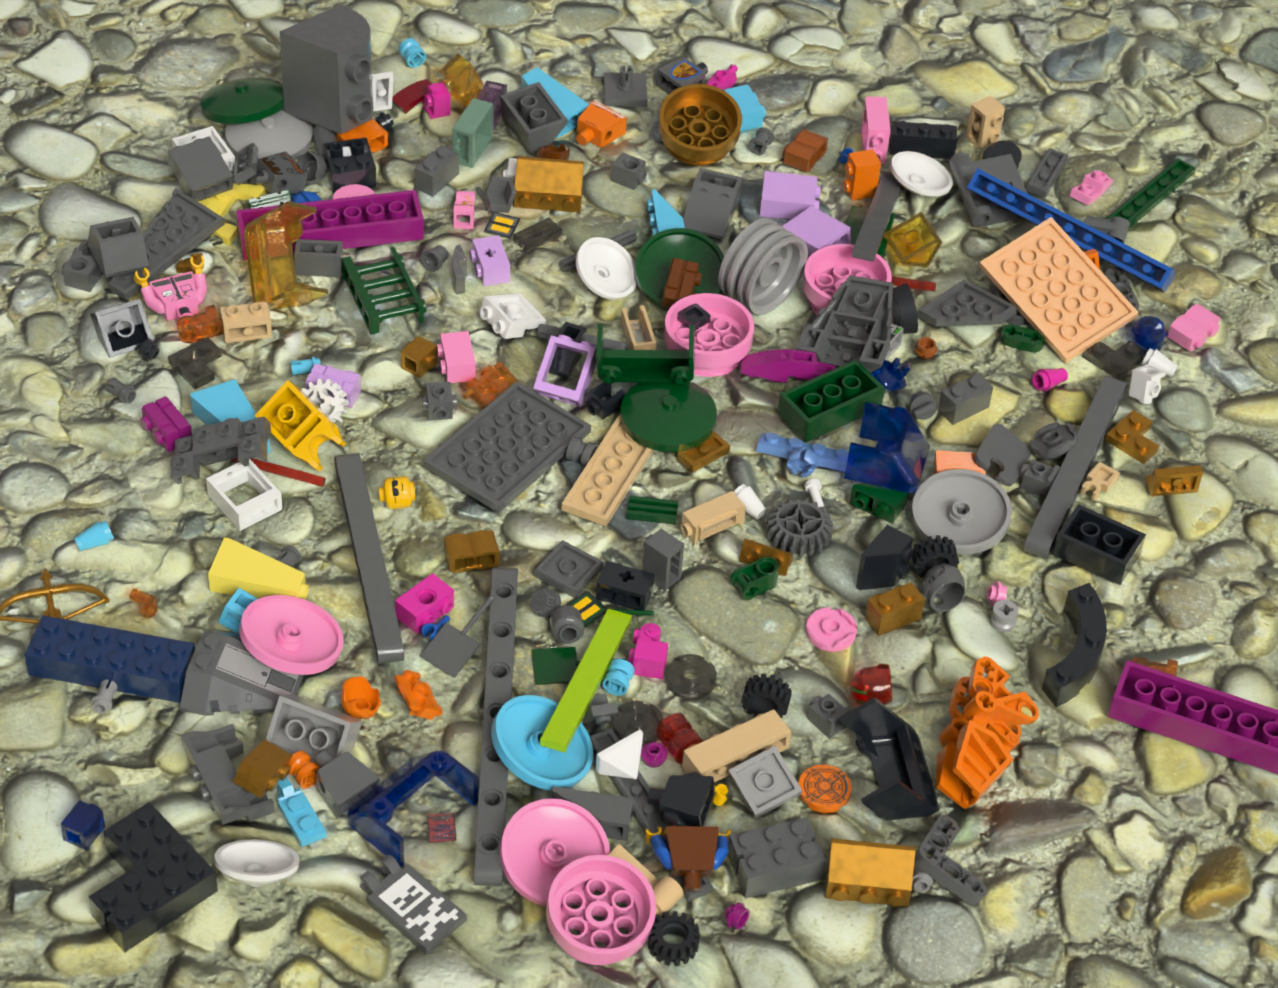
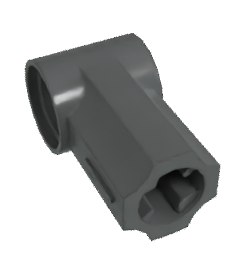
(1115, 228)

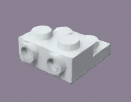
(510, 315)

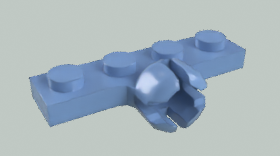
(802, 456)

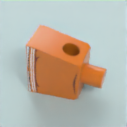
(600, 125)

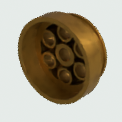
(699, 124)

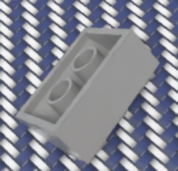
(311, 728)

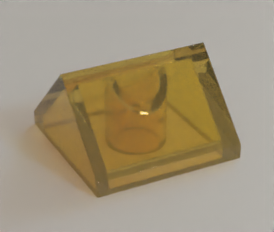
(914, 241)

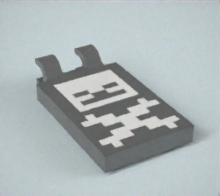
(412, 904)

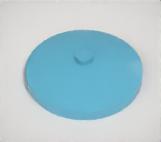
(517, 738)

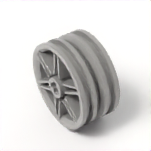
(763, 266)

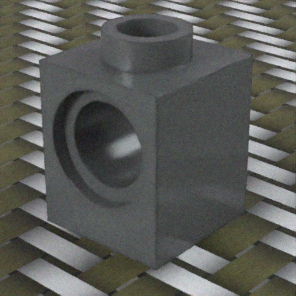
(628, 171)

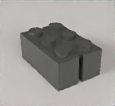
(776, 857)

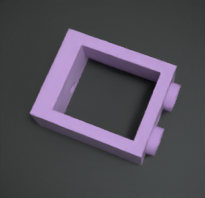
(559, 393)

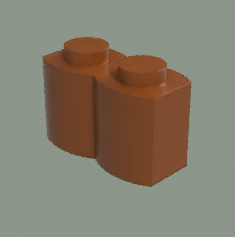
(805, 150)

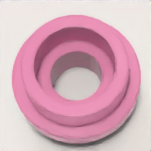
(996, 592)

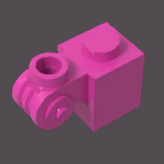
(650, 654)

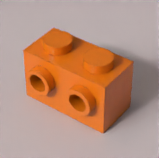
(861, 174)

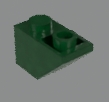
(878, 501)

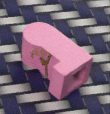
(464, 207)

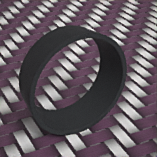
(904, 309)

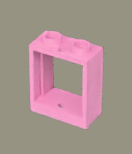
(876, 126)

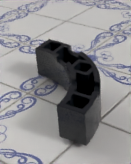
(1079, 667)

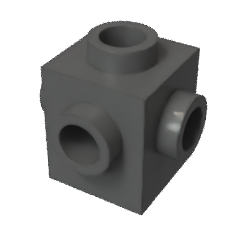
(439, 401)

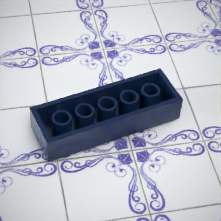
(96, 653)

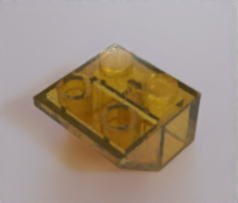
(462, 79)

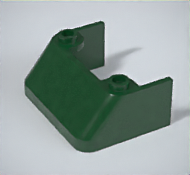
(645, 365)

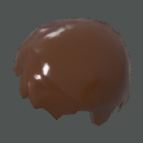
(553, 152)

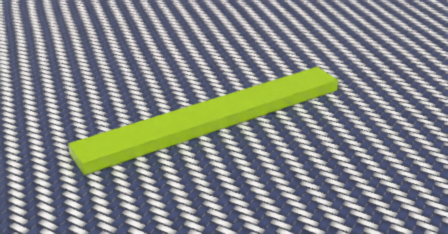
(585, 681)

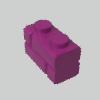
(165, 423)

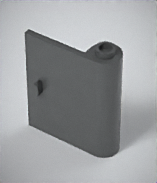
(979, 209)

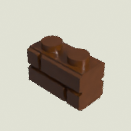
(680, 282)

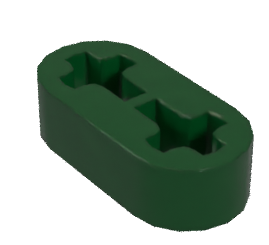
(1022, 338)

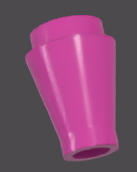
(1048, 378)

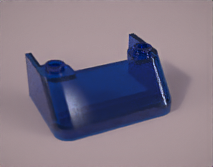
(898, 455)
(376, 808)

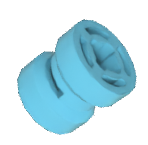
(412, 53)
(618, 677)

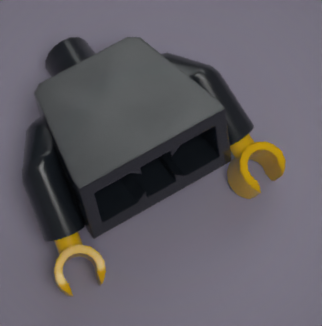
(687, 799)

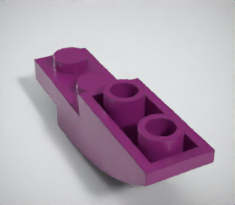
(780, 364)

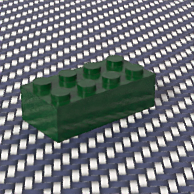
(829, 400)

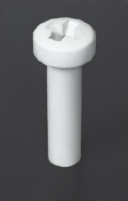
(813, 486)

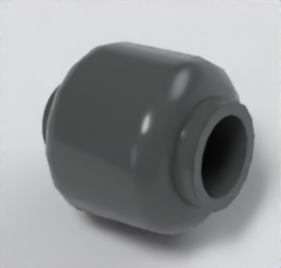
(566, 624)

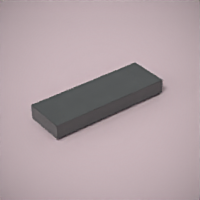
(245, 163)
(1047, 172)

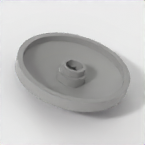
(272, 135)
(963, 508)

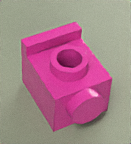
(437, 101)

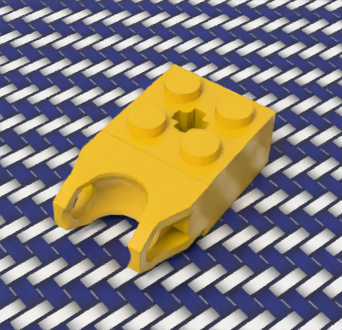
(299, 423)

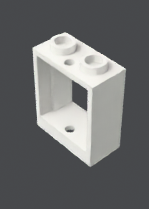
(223, 149)
(253, 510)

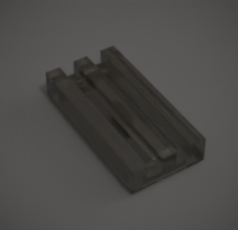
(540, 236)

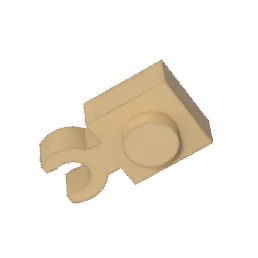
(1100, 478)

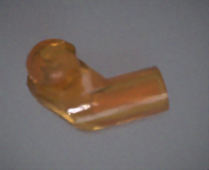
(148, 602)

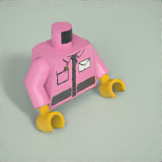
(176, 294)

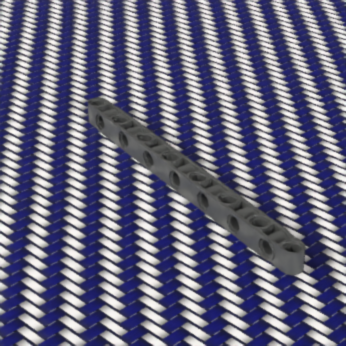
(498, 690)

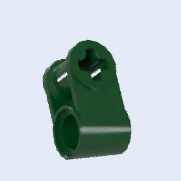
(756, 577)

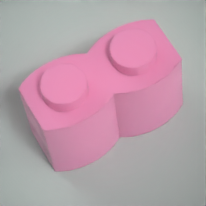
(1194, 327)

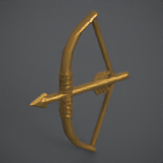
(47, 591)

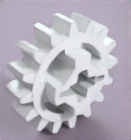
(330, 406)

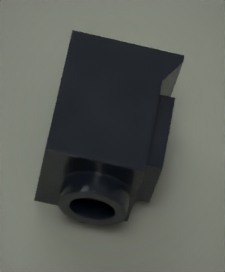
(601, 402)

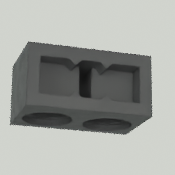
(81, 269)

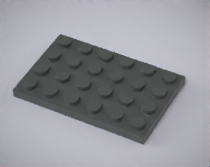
(506, 446)

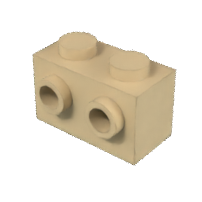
(985, 122)
(246, 322)

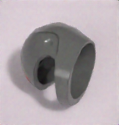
(945, 583)

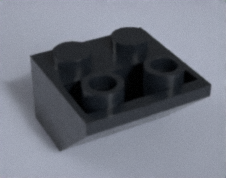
(350, 163)

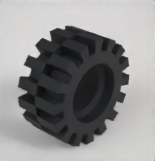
(926, 550)
(766, 694)
(669, 951)

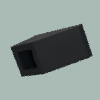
(564, 359)

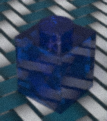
(83, 825)

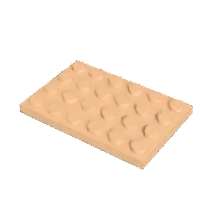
(1058, 289)

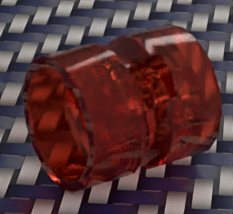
(677, 735)

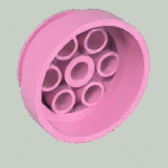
(831, 267)
(718, 343)
(617, 883)

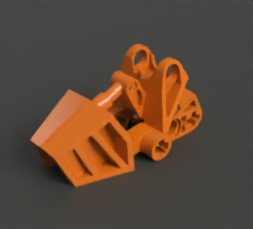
(981, 739)

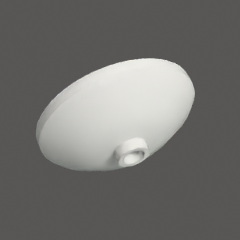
(921, 174)
(606, 268)
(256, 861)

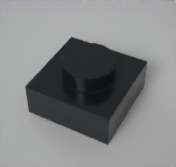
(694, 315)

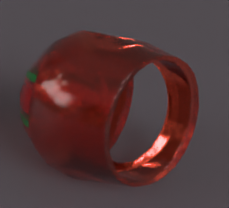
(872, 683)

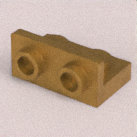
(1174, 480)

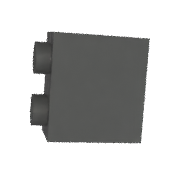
(328, 69)

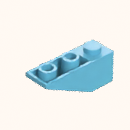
(662, 214)

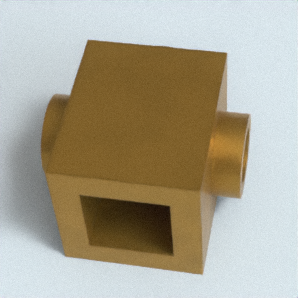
(419, 356)

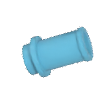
(304, 366)

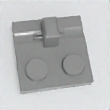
(765, 782)

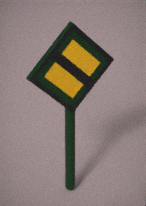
(592, 608)

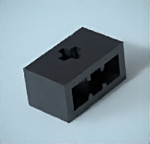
(625, 586)

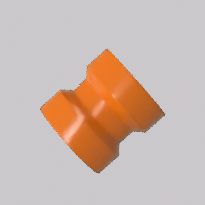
(303, 769)

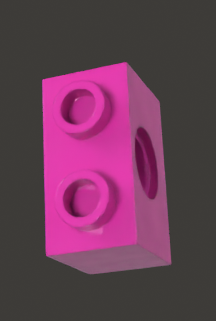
(424, 603)

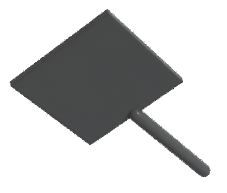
(452, 647)

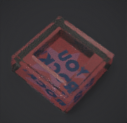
(441, 827)

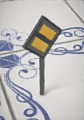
(500, 223)

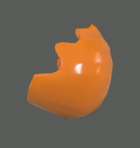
(359, 698)

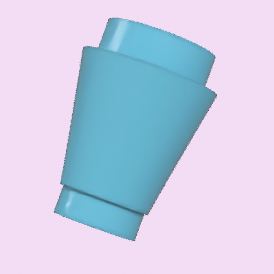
(95, 536)

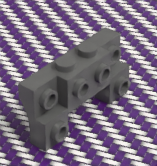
(220, 443)
(215, 772)

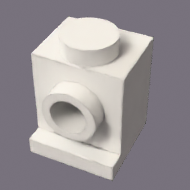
(1145, 383)

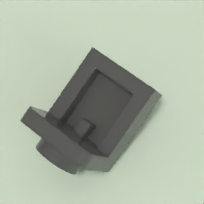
(600, 710)

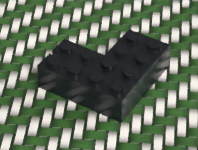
(160, 878)

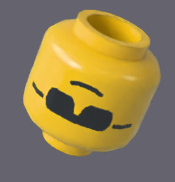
(397, 492)

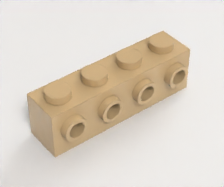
(737, 745)

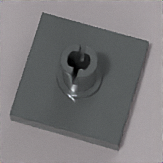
(625, 88)

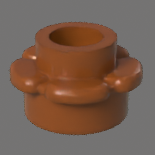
(926, 347)

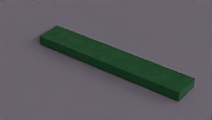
(1154, 192)

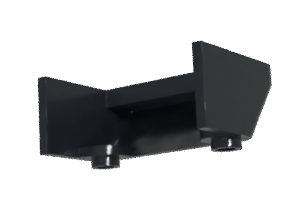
(897, 760)

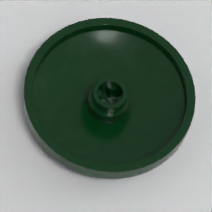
(243, 100)
(686, 244)
(668, 415)

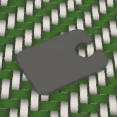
(1004, 449)

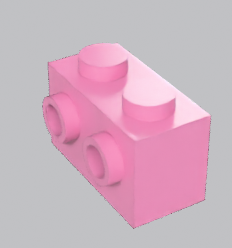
(457, 357)

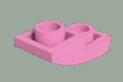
(1092, 187)

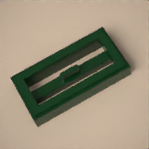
(653, 508)

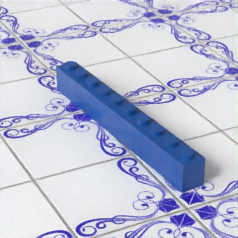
(1083, 235)

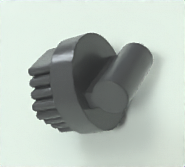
(923, 405)
(545, 602)

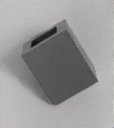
(499, 194)

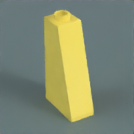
(253, 572)

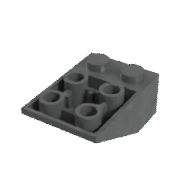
(712, 202)

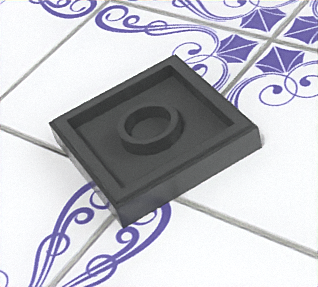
(568, 569)

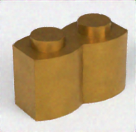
(471, 551)

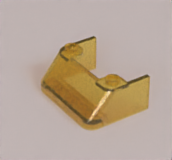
(272, 260)

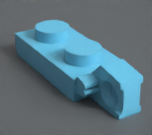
(299, 814)

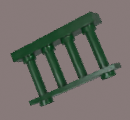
(367, 302)

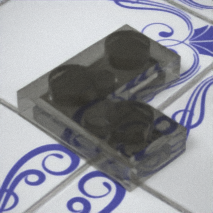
(192, 362)
(1113, 362)

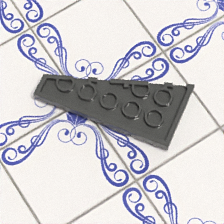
(170, 237)

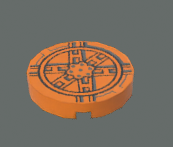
(825, 788)

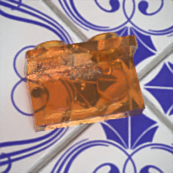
(491, 385)

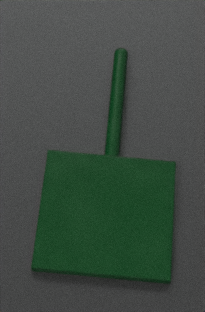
(554, 665)

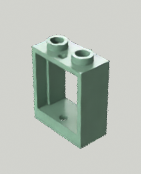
(474, 131)

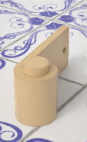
(666, 890)

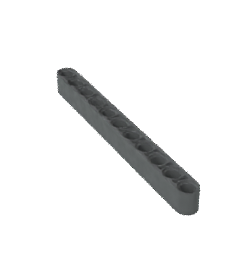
(1075, 467)
(369, 559)

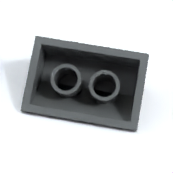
(532, 116)

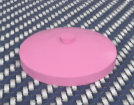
(291, 634)
(545, 840)

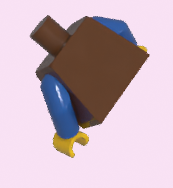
(689, 851)

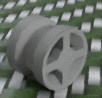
(1004, 615)

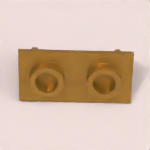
(753, 551)

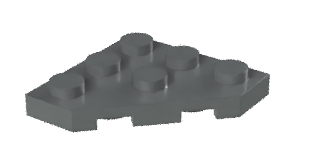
(967, 305)

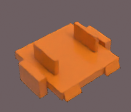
(417, 695)

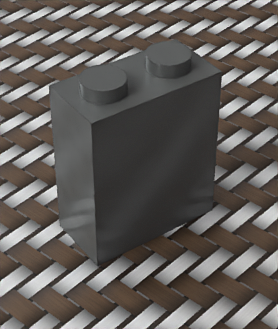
(200, 169)

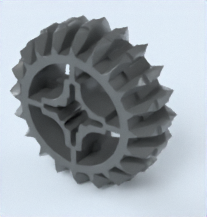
(799, 527)

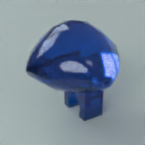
(1148, 333)
(891, 376)

